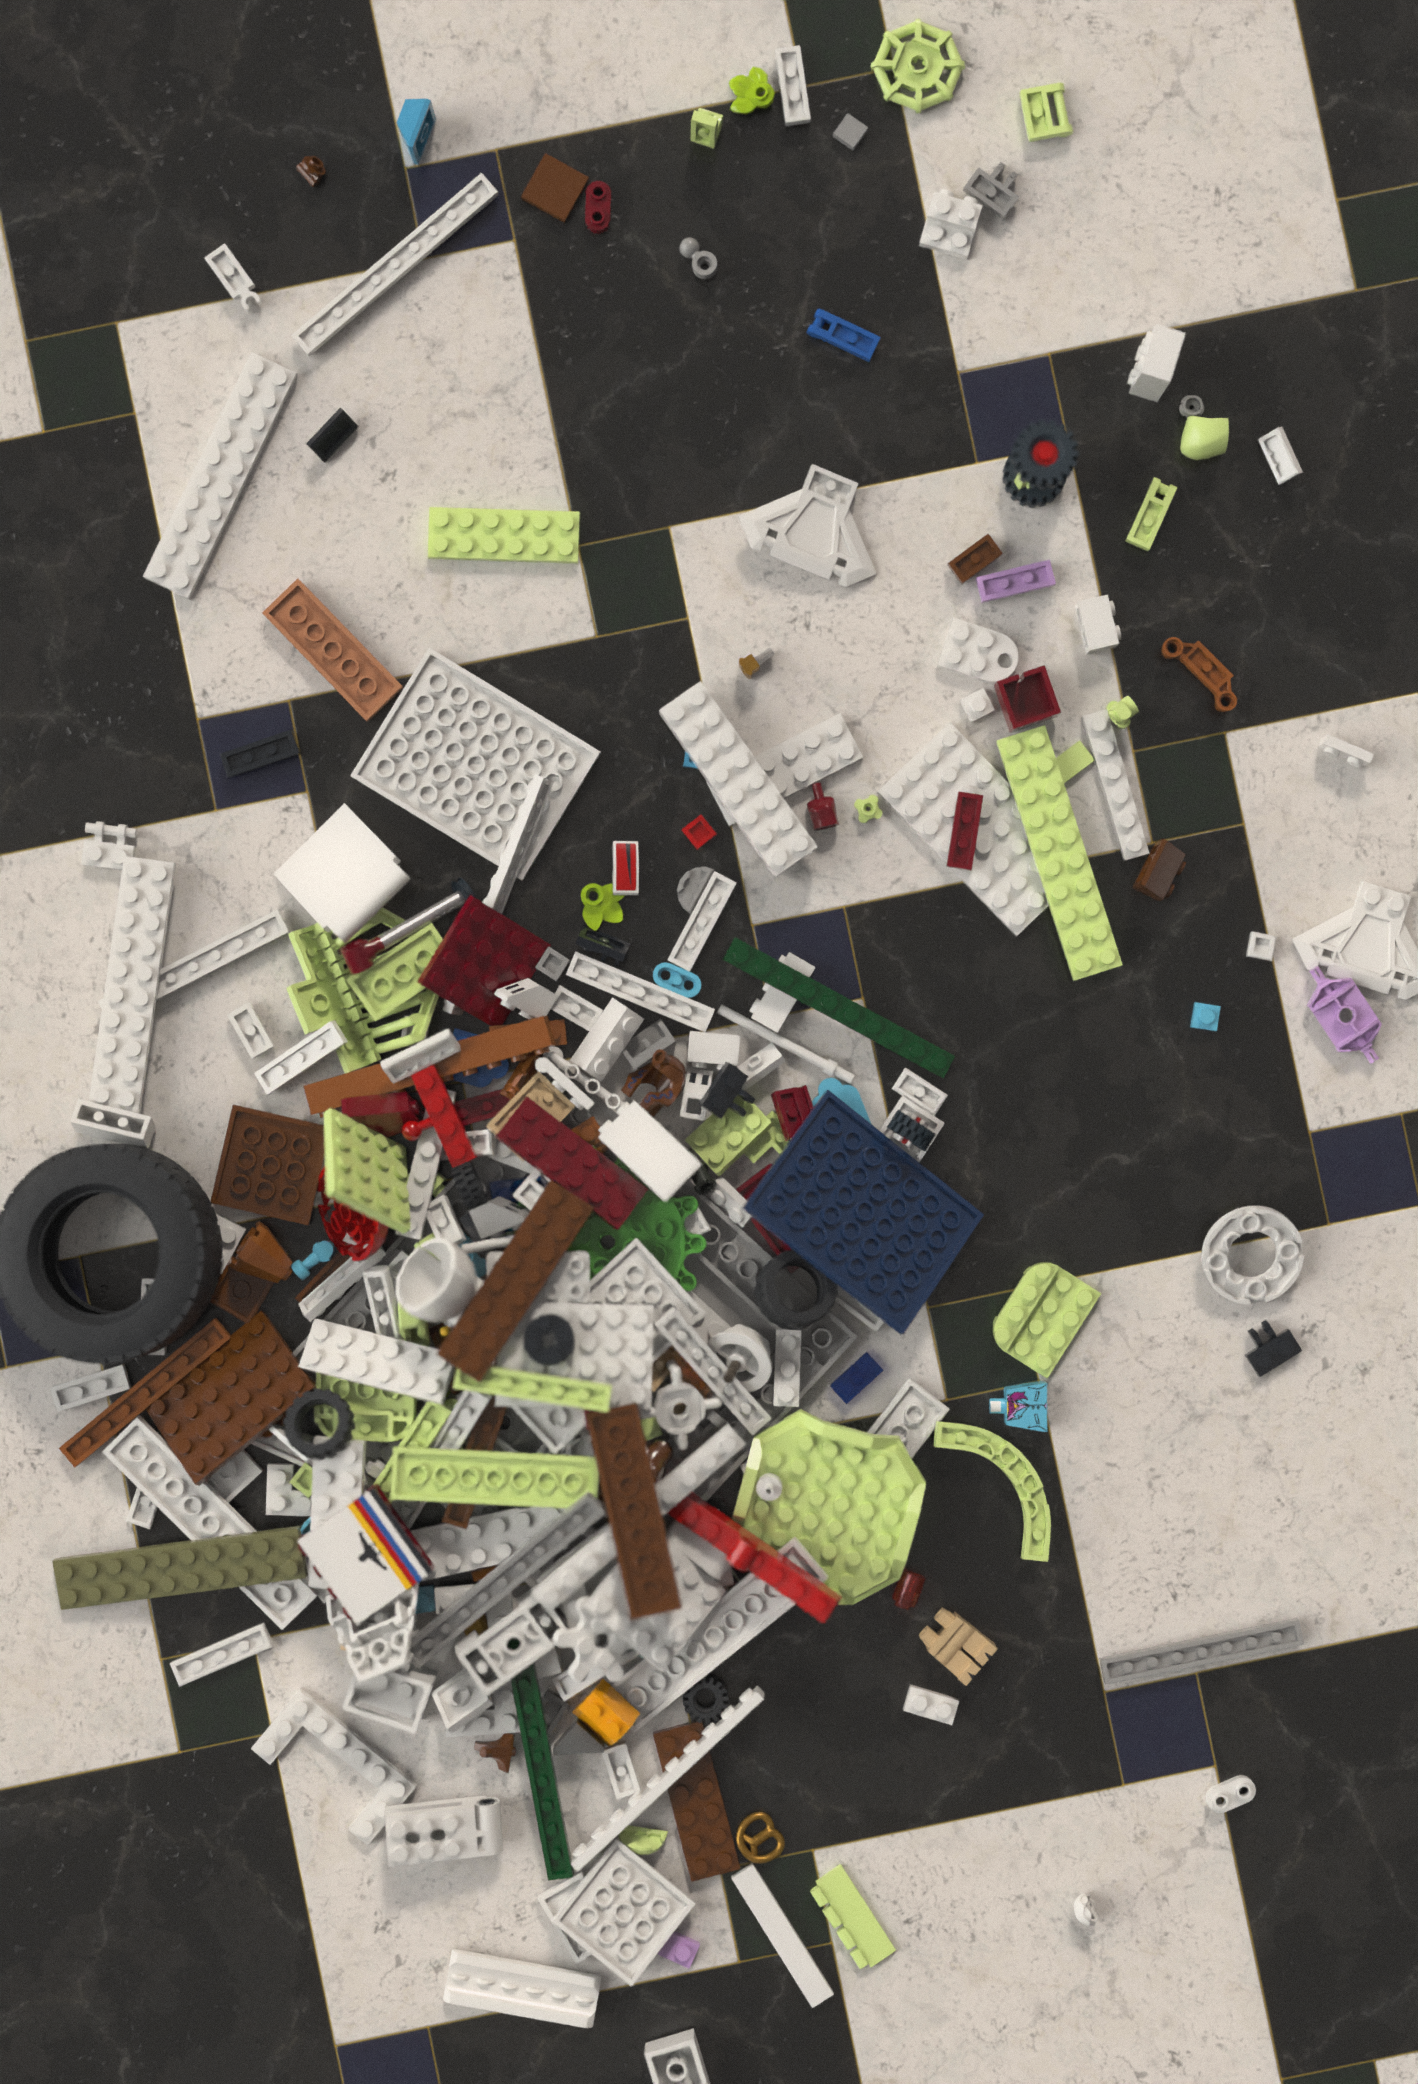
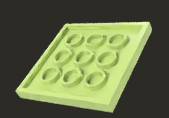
(366, 1171)

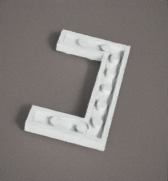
(307, 1712)
(503, 1715)

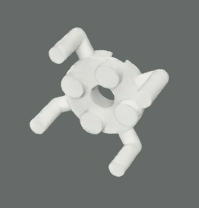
(680, 1393)

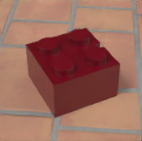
(1028, 700)

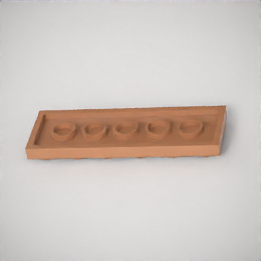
(332, 650)

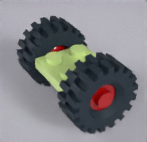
(1040, 463)

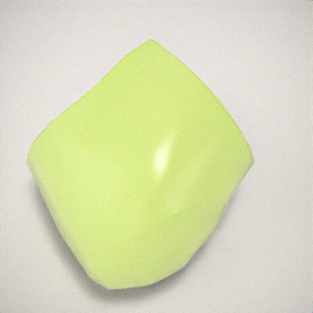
(1204, 437)

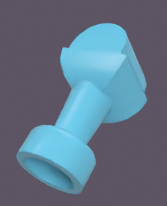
(321, 1252)

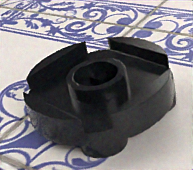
(554, 1353)

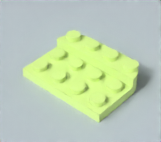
(1043, 1316)
(377, 1412)

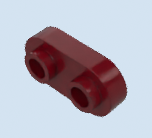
(598, 206)

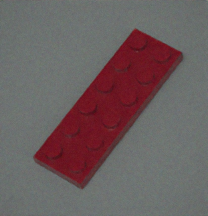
(571, 1162)

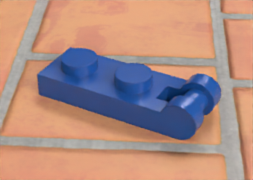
(844, 335)

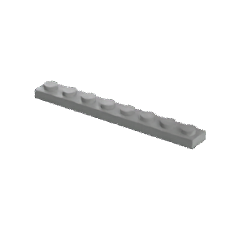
(1201, 1651)

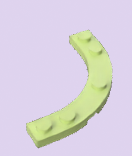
(1018, 1470)

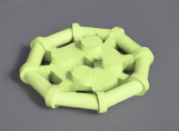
(922, 79)

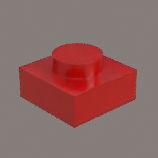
(699, 832)

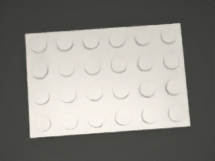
(609, 1348)

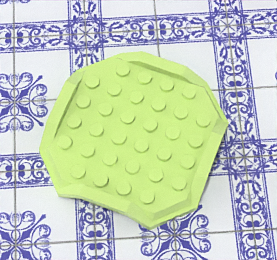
(842, 1496)

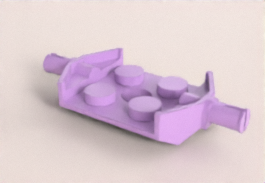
(1329, 1000)

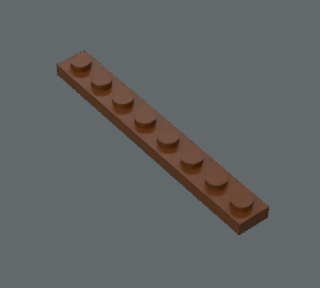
(145, 1392)

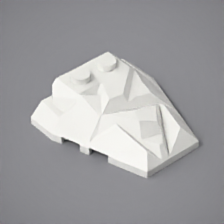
(379, 1641)

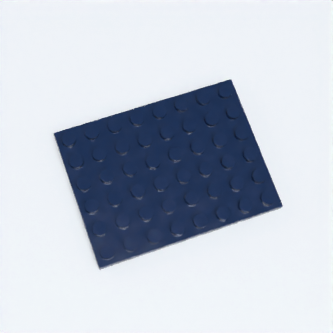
(863, 1212)

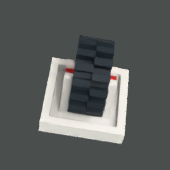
(911, 1128)

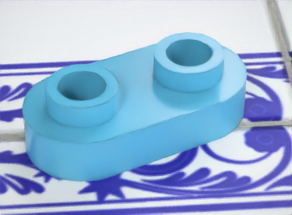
(677, 979)

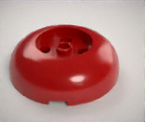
(348, 1220)

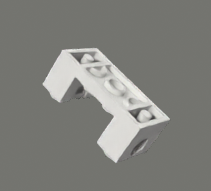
(487, 1654)

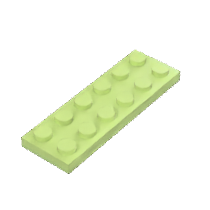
(503, 535)

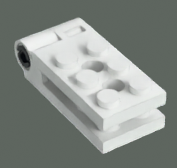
(468, 1825)

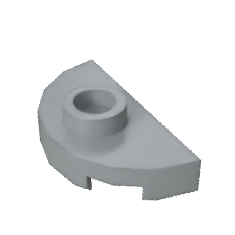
(692, 886)

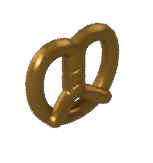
(759, 1838)

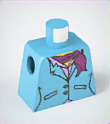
(1023, 1406)

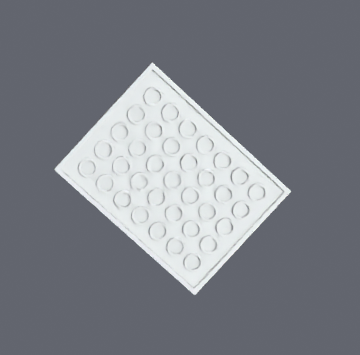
(466, 757)

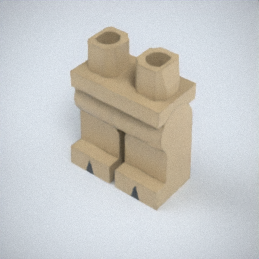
(951, 1638)

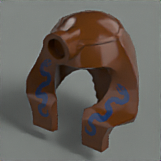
(664, 1073)

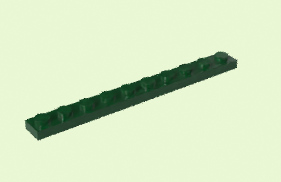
(838, 1007)
(541, 1770)

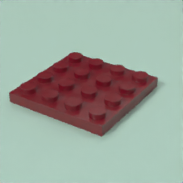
(478, 958)

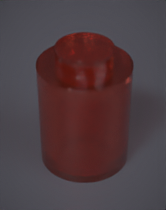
(908, 1589)

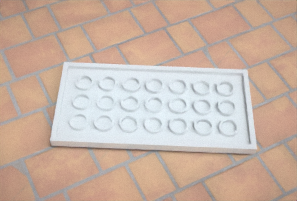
(1003, 863)
(628, 1279)

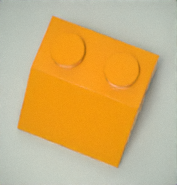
(606, 1713)

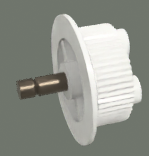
(744, 1355)

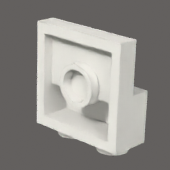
(950, 224)

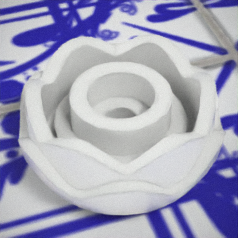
(1085, 1910)

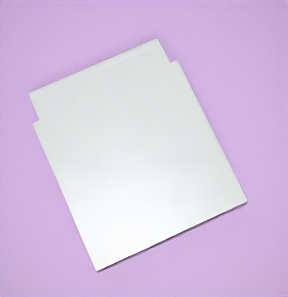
(343, 874)

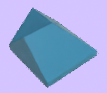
(415, 125)

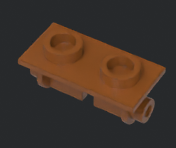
(521, 1076)

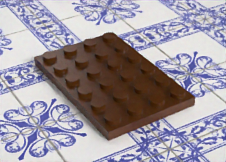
(230, 1398)

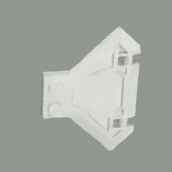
(813, 528)
(1366, 943)

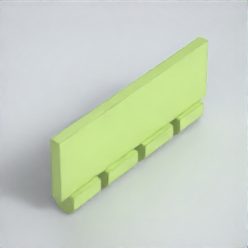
(858, 1921)

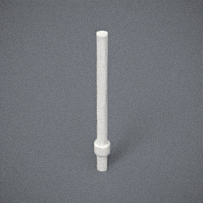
(829, 1066)

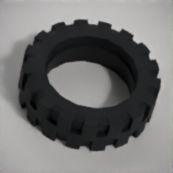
(298, 1411)

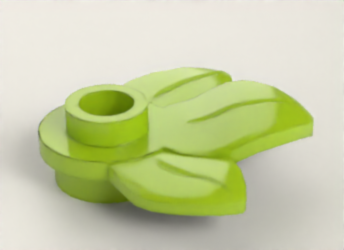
(747, 91)
(604, 908)

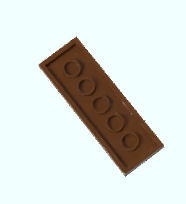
(698, 1806)

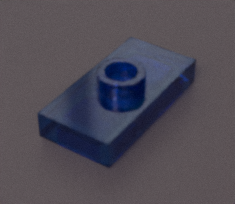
(856, 1377)

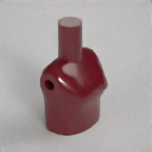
(822, 809)

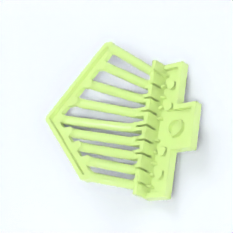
(329, 997)

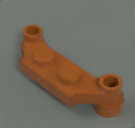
(1205, 668)

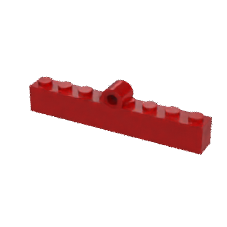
(754, 1555)

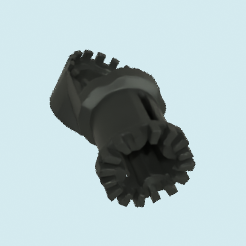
(701, 1177)

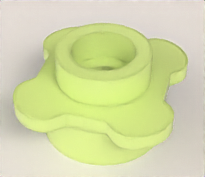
(870, 802)

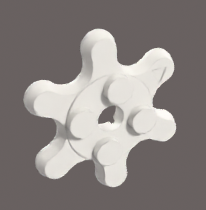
(588, 1655)

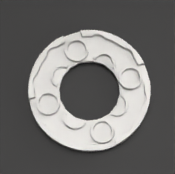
(1267, 1285)

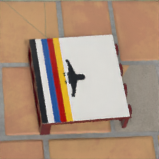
(366, 1554)

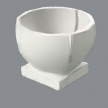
(435, 1287)

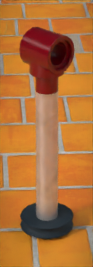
(361, 953)

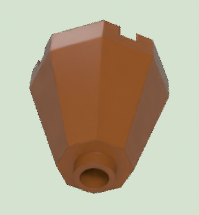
(261, 1256)

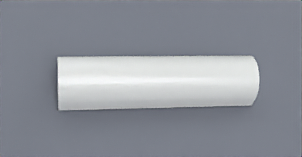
(382, 1301)

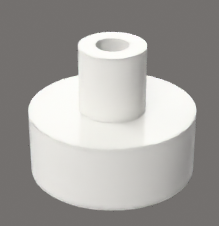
(767, 1482)

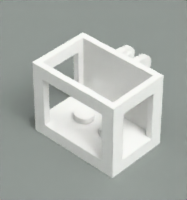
(400, 1692)

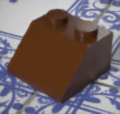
(1159, 870)

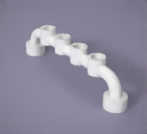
(556, 1057)

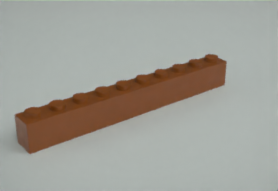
(475, 1052)

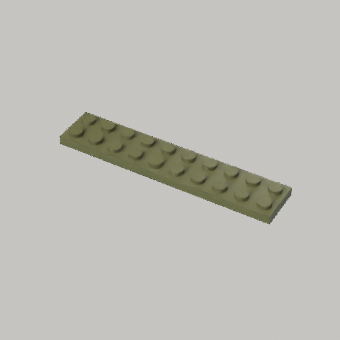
(179, 1568)

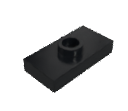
(332, 435)

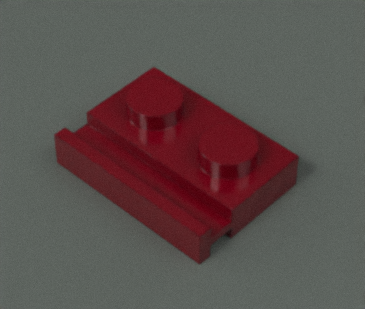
(791, 1108)

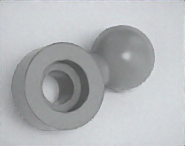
(690, 249)

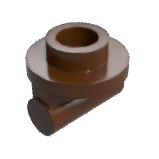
(311, 169)

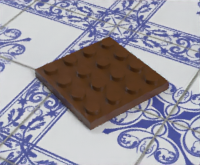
(270, 1165)

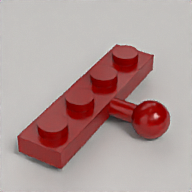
(441, 1117)

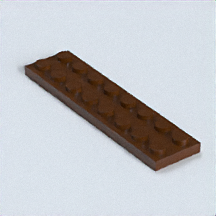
(515, 1281)
(634, 1511)

